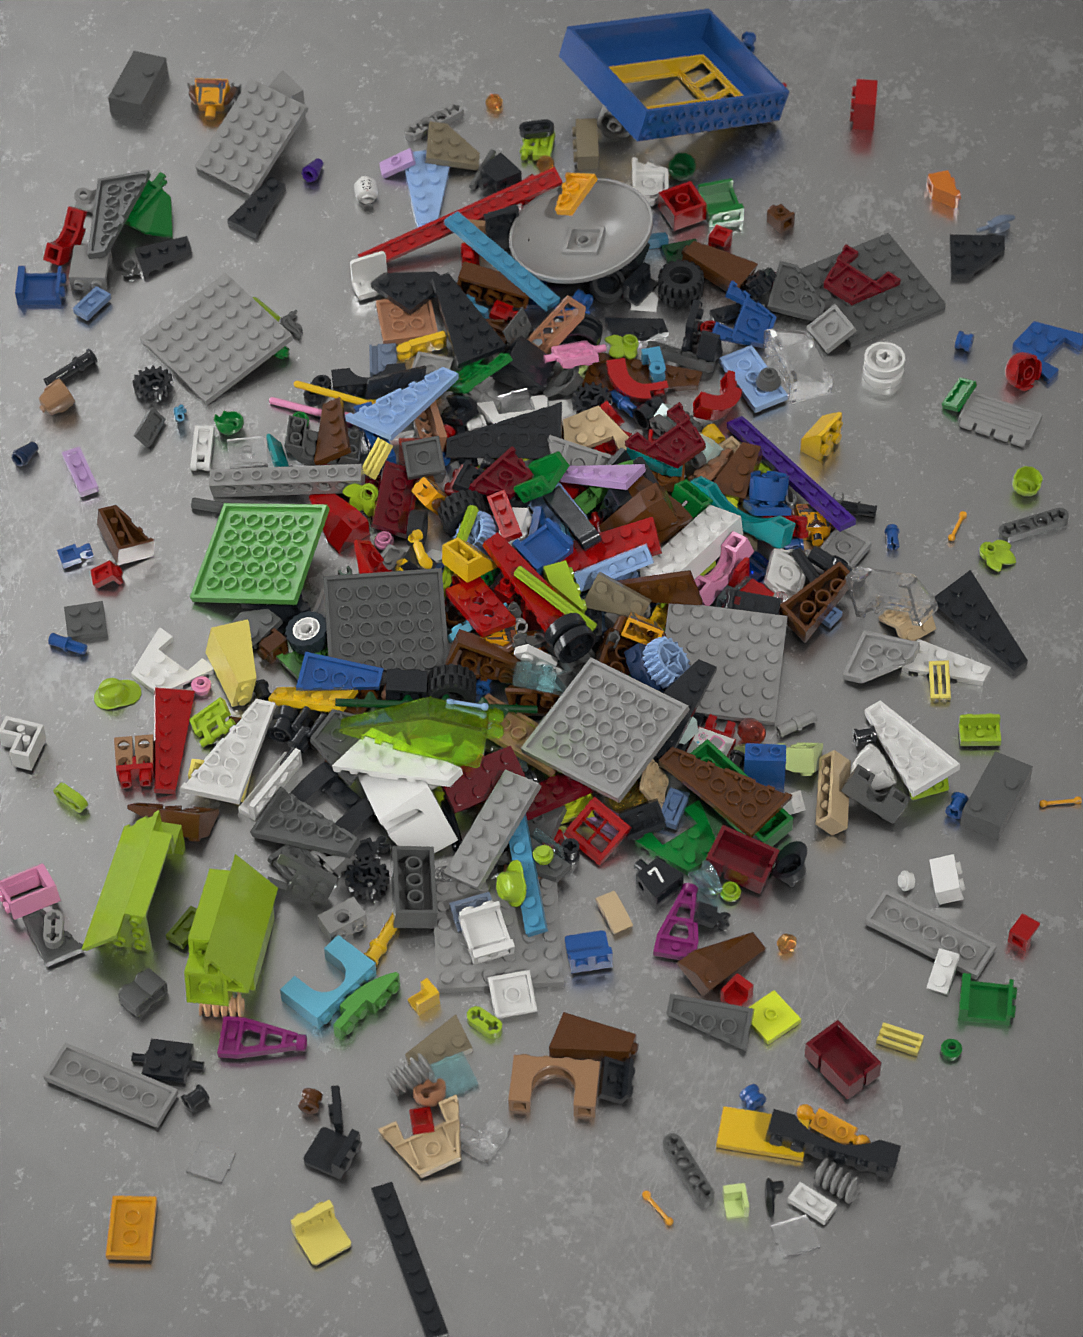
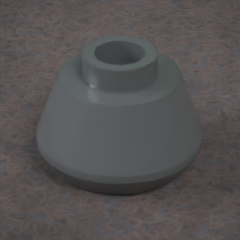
(768, 380)

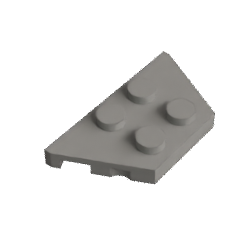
(577, 454)

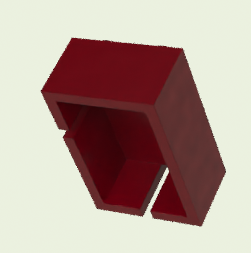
(742, 859)
(842, 1059)

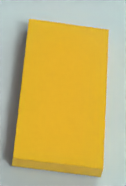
(746, 1132)

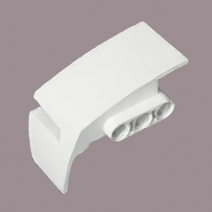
(408, 811)

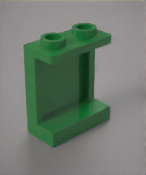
(721, 202)
(546, 473)
(986, 1001)

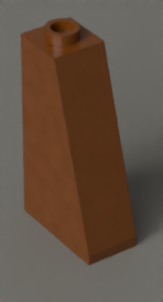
(719, 265)
(592, 1040)

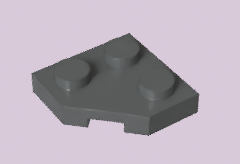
(260, 623)

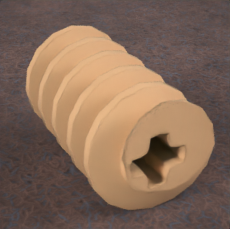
(236, 1005)

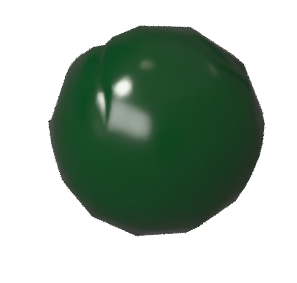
(682, 166)

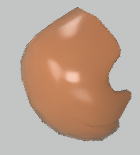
(430, 1093)

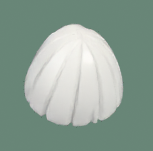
(876, 763)

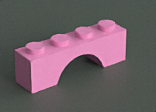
(733, 551)

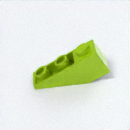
(560, 578)

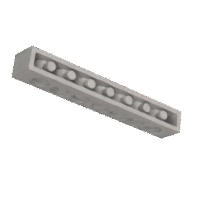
(284, 480)

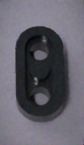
(536, 129)
(316, 399)

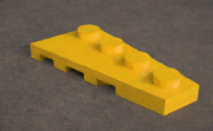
(315, 700)

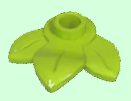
(622, 346)
(360, 498)
(997, 554)

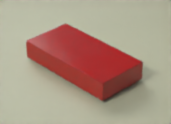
(421, 1120)

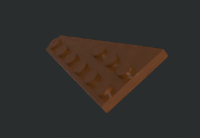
(678, 378)

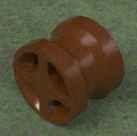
(310, 1101)

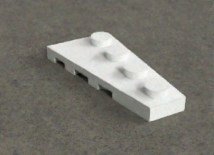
(960, 667)

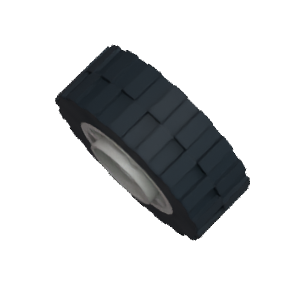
(307, 632)

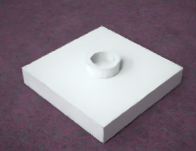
(512, 994)

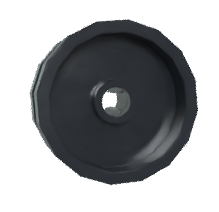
(570, 638)

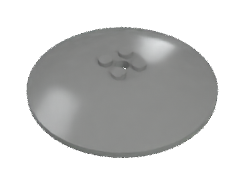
(610, 218)

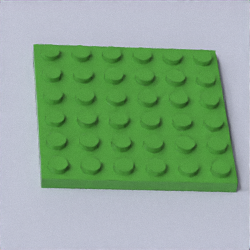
(260, 553)

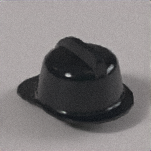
(791, 863)

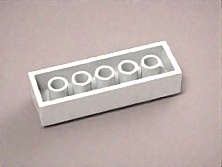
(696, 544)

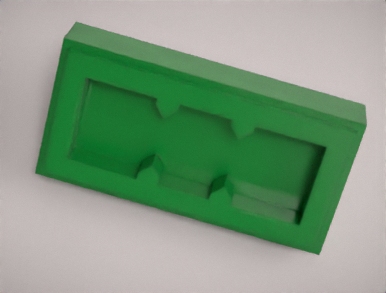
(959, 394)

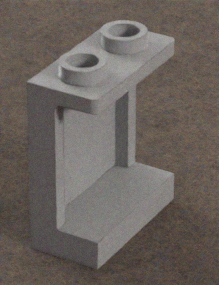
(86, 272)

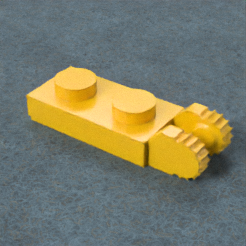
(423, 344)

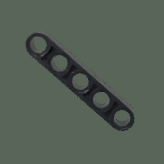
(572, 518)

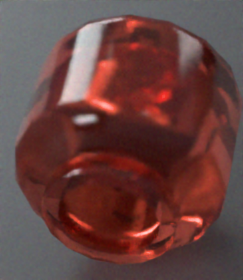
(751, 731)

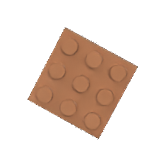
(401, 327)

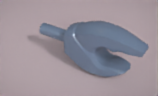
(997, 224)

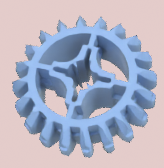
(482, 529)
(665, 661)

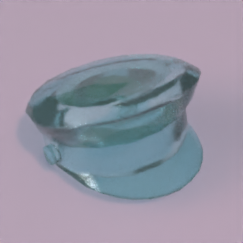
(706, 880)

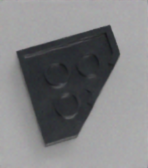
(973, 253)
(406, 289)

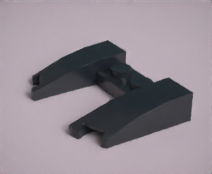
(325, 781)

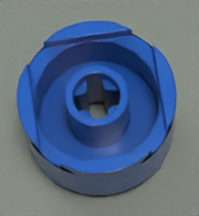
(768, 487)

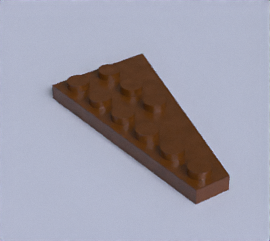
(730, 793)

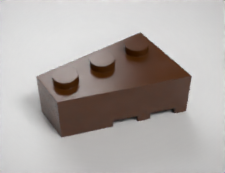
(735, 476)
(123, 537)

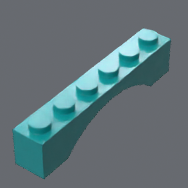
(774, 530)

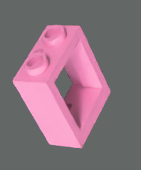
(23, 882)

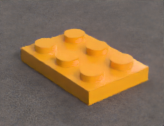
(131, 1227)

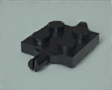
(693, 326)
(168, 1060)

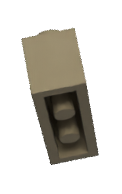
(586, 144)

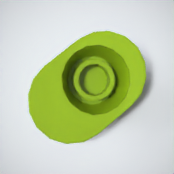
(116, 693)
(512, 885)

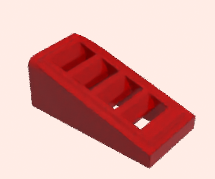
(739, 572)

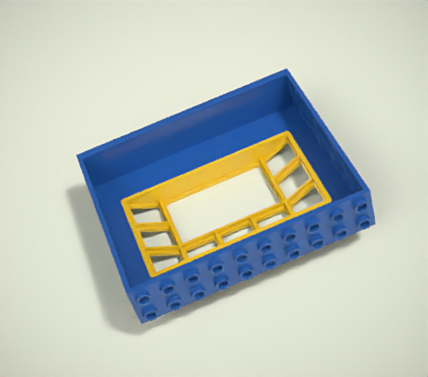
(669, 46)

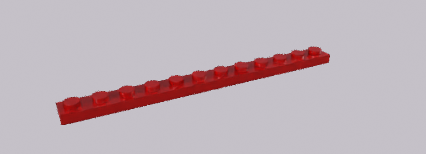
(437, 230)

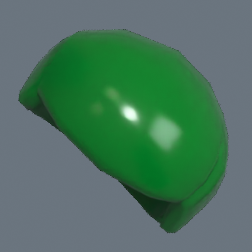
(229, 422)

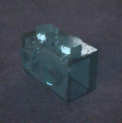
(534, 676)

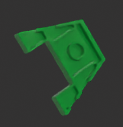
(476, 373)
(687, 849)

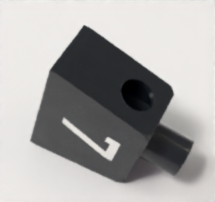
(657, 880)

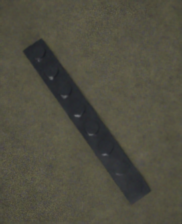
(409, 1261)

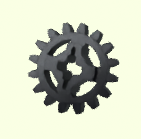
(759, 282)
(154, 382)
(590, 397)
(367, 877)

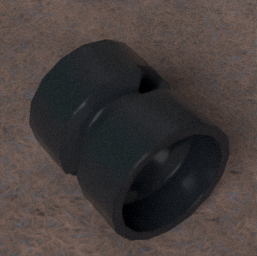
(646, 411)
(280, 726)

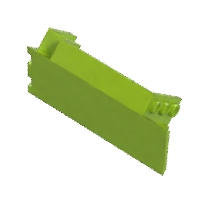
(132, 882)
(229, 934)

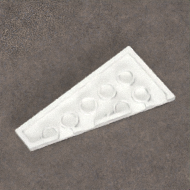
(912, 753)
(231, 761)
(388, 763)

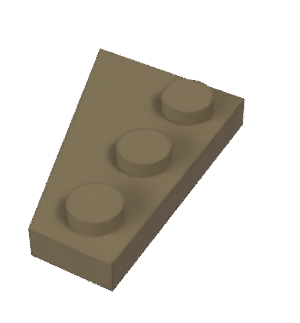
(615, 597)
(443, 1042)

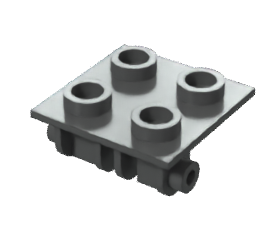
(518, 326)

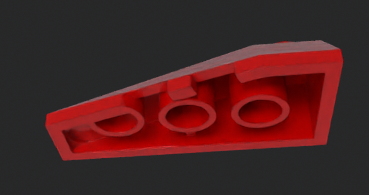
(343, 522)
(368, 558)

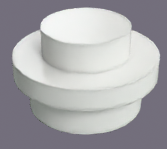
(906, 880)

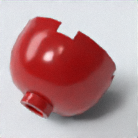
(1023, 370)

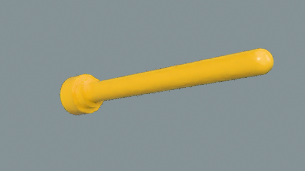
(331, 393)

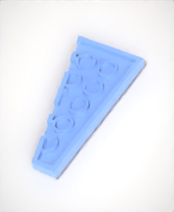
(426, 188)

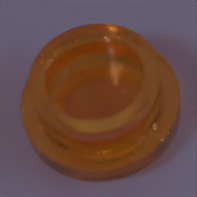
(494, 102)
(544, 163)
(786, 943)

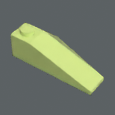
(799, 757)

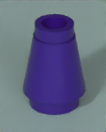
(312, 170)

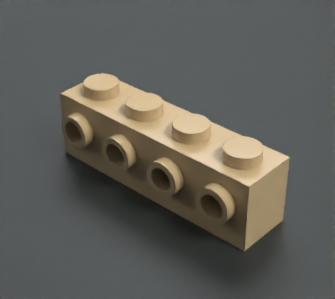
(831, 801)

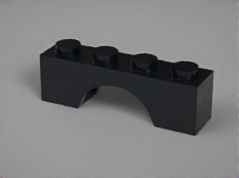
(349, 383)

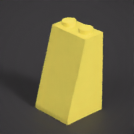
(233, 660)

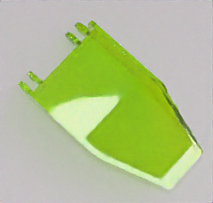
(430, 729)

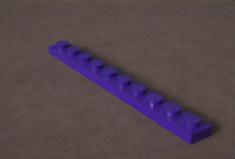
(798, 479)

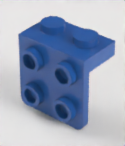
(588, 951)

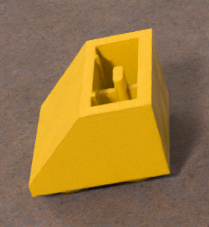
(822, 436)
(466, 559)

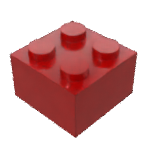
(864, 104)
(682, 205)

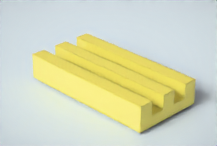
(376, 458)
(940, 696)
(902, 1036)

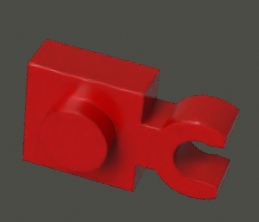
(502, 311)

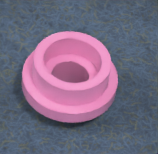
(383, 539)
(201, 689)

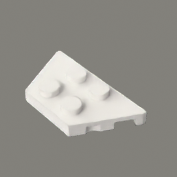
(649, 180)
(784, 572)

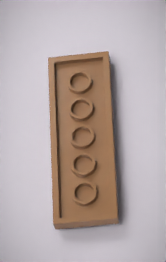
(516, 732)

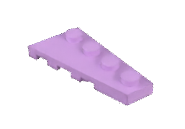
(604, 475)

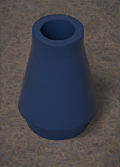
(22, 455)

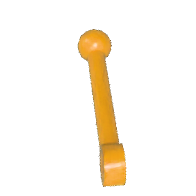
(962, 515)
(1077, 800)
(646, 1195)

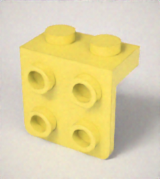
(320, 1233)

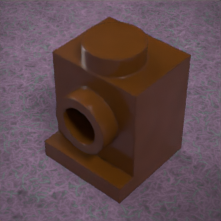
(780, 218)
(273, 646)

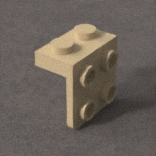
(903, 625)
(654, 783)

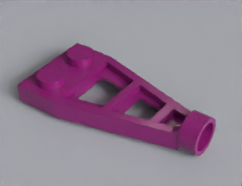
(677, 947)
(232, 1036)

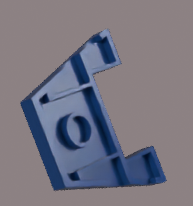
(750, 323)
(1043, 342)

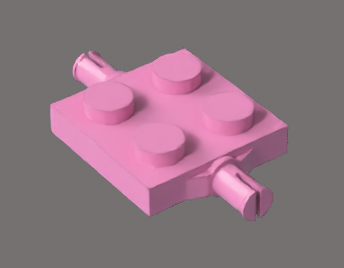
(575, 354)

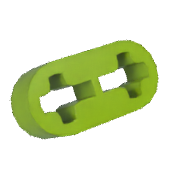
(70, 797)
(482, 1024)

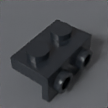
(643, 819)
(616, 1080)

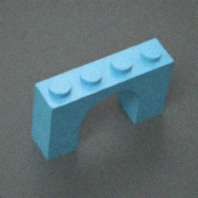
(321, 1006)

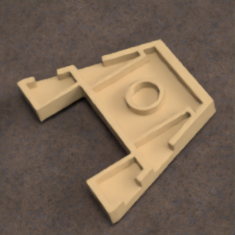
(593, 428)
(433, 1150)

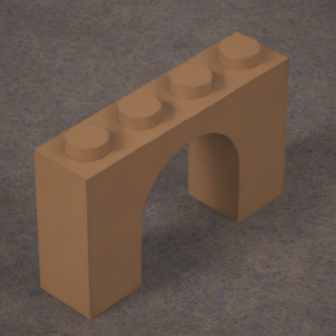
(530, 1070)

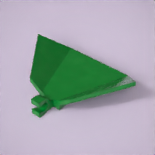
(153, 209)

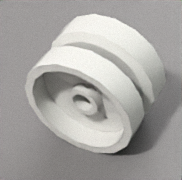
(883, 365)

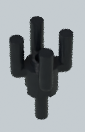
(303, 732)

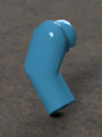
(179, 413)

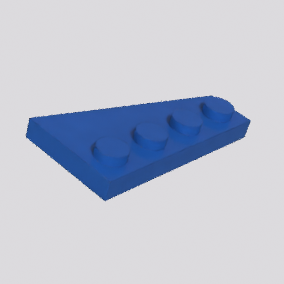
(331, 673)

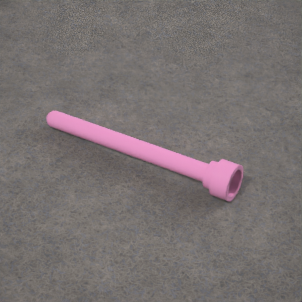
(300, 407)

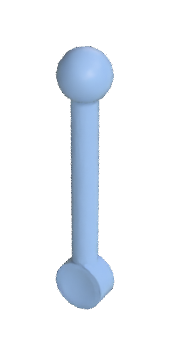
(484, 706)

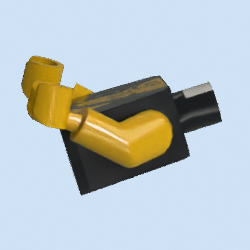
(416, 557)

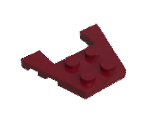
(851, 283)
(674, 446)

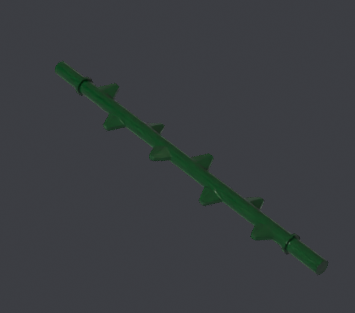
(371, 702)

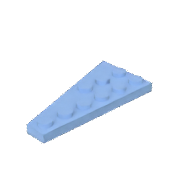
(401, 407)

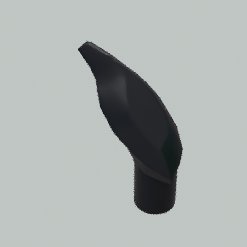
(770, 1196)

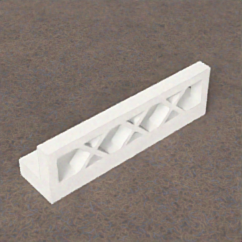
(266, 789)

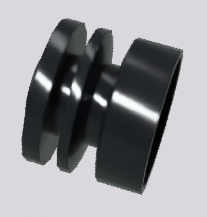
(588, 329)

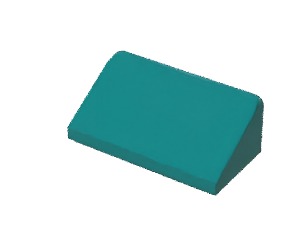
(276, 451)

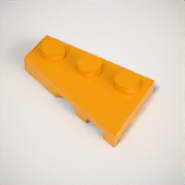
(574, 191)

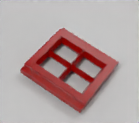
(608, 816)

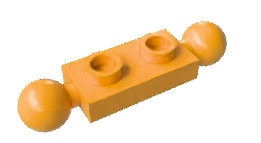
(831, 1126)

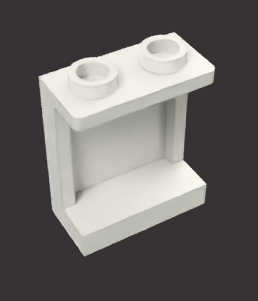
(485, 932)

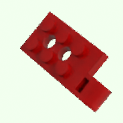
(465, 595)

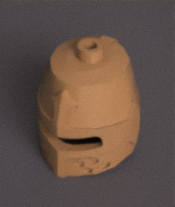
(56, 398)

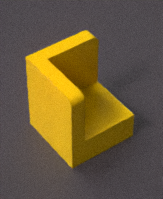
(426, 998)

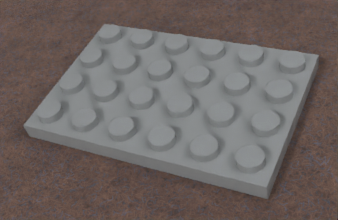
(251, 137)

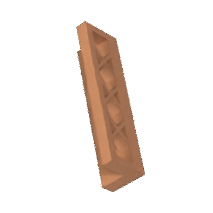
(563, 328)
(432, 424)

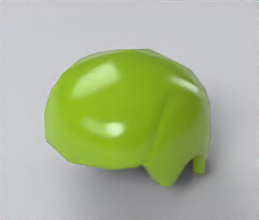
(1027, 481)

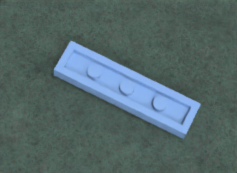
(615, 566)

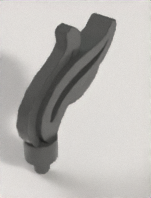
(293, 327)

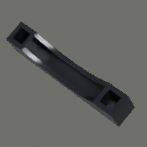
(789, 1132)

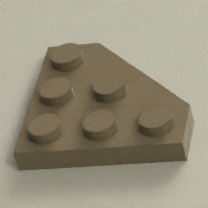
(449, 148)

